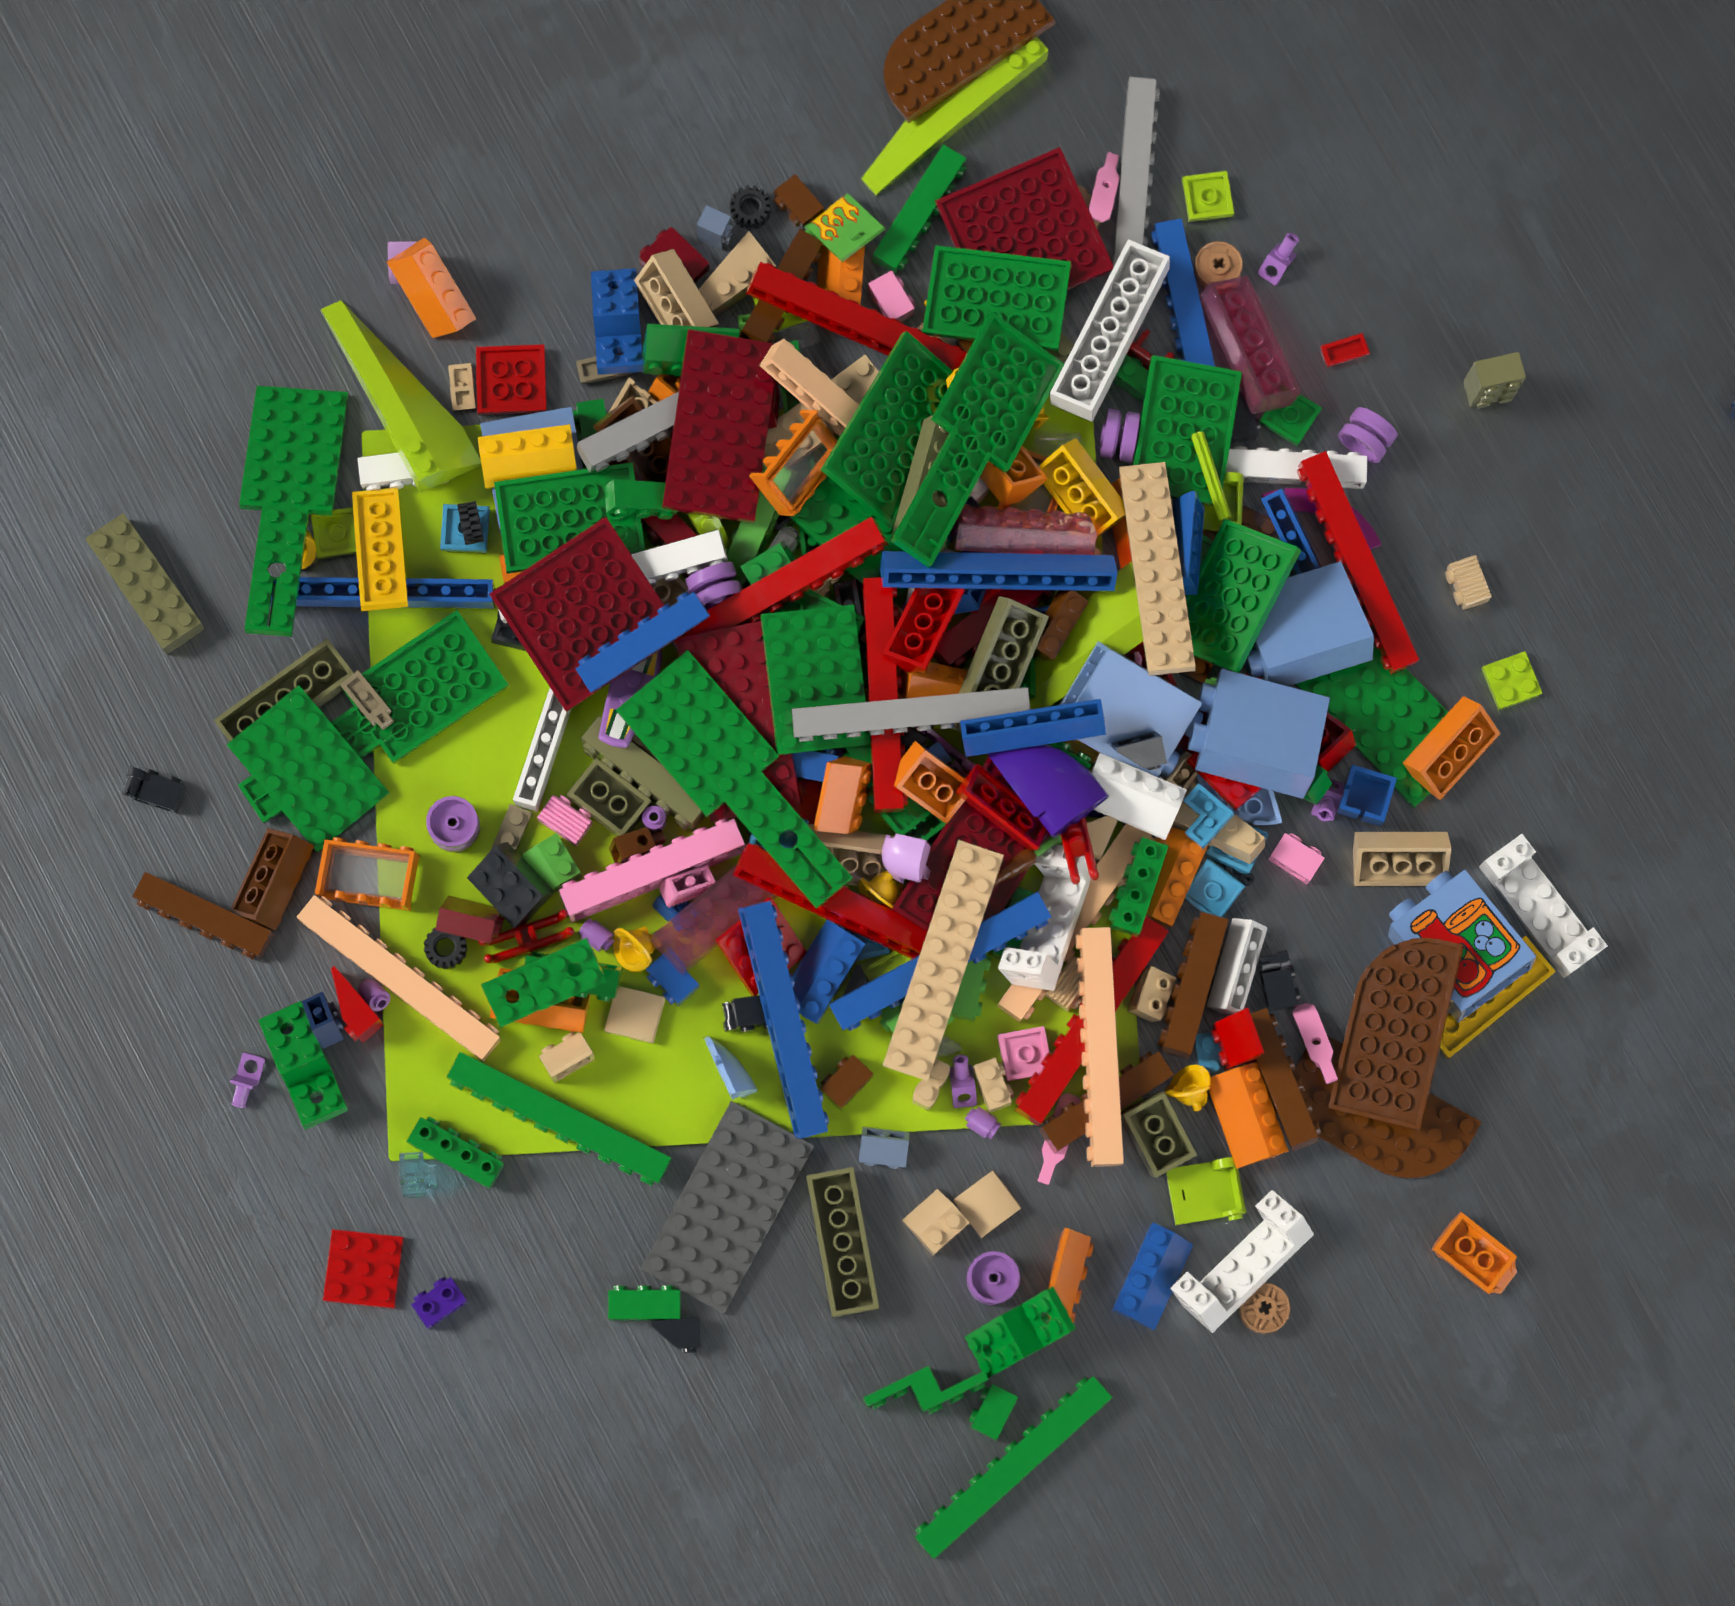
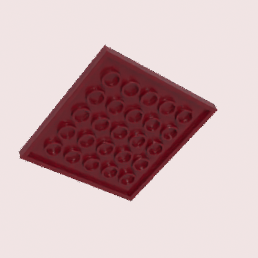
(1029, 213)
(576, 605)

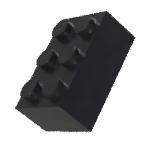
(510, 884)

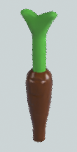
(1024, 860)

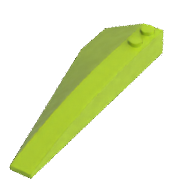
(935, 126)
(418, 425)
(1108, 618)

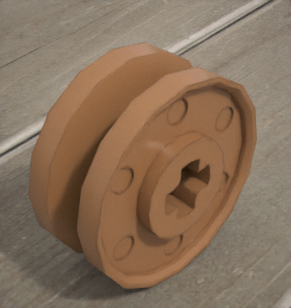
(1213, 255)
(1277, 1314)

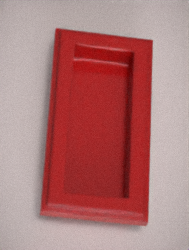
(1345, 349)

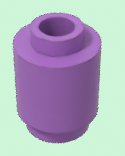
(659, 824)
(597, 934)
(374, 994)
(982, 1122)

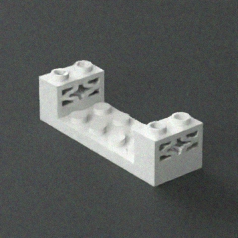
(1541, 907)
(1044, 950)
(1246, 1265)

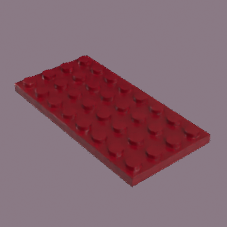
(719, 427)
(738, 666)
(970, 826)

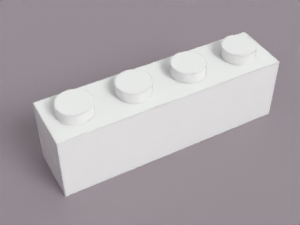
(383, 472)
(1237, 966)

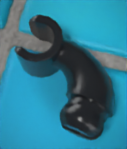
(1247, 879)

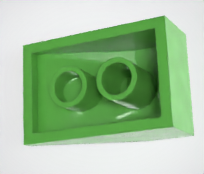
(552, 862)

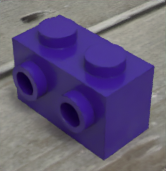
(438, 1302)

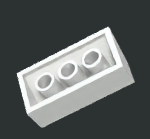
(1137, 796)

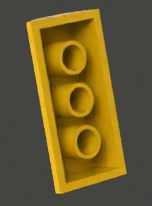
(526, 454)
(1082, 487)

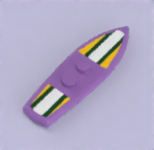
(613, 728)

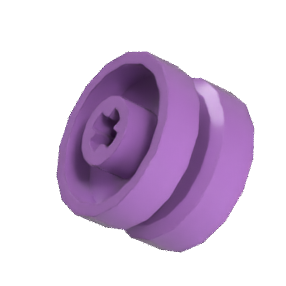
(1116, 434)
(1367, 434)
(714, 583)
(456, 837)
(993, 1292)

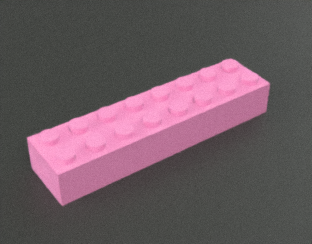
(648, 871)

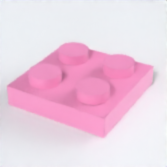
(1023, 1052)

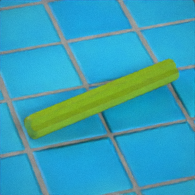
(1211, 476)

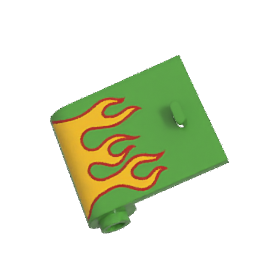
(844, 227)

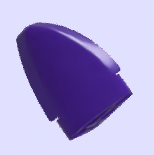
(1051, 785)

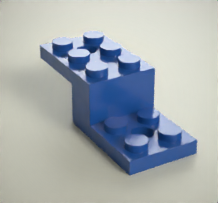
(616, 321)

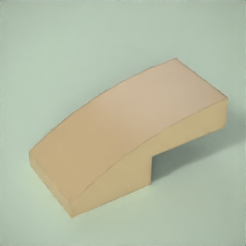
(462, 386)

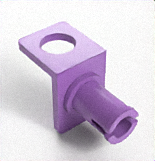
(1280, 258)
(1329, 802)
(245, 1080)
(962, 1082)

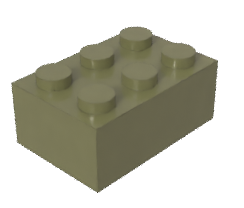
(1494, 380)
(609, 798)
(1157, 1134)

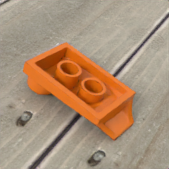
(1476, 1254)

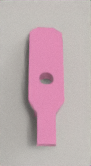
(1104, 189)
(1313, 1030)
(1049, 1157)

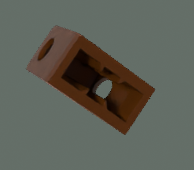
(627, 844)

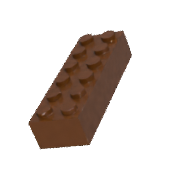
(1194, 985)

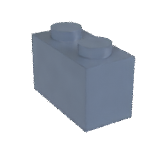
(714, 228)
(884, 1147)

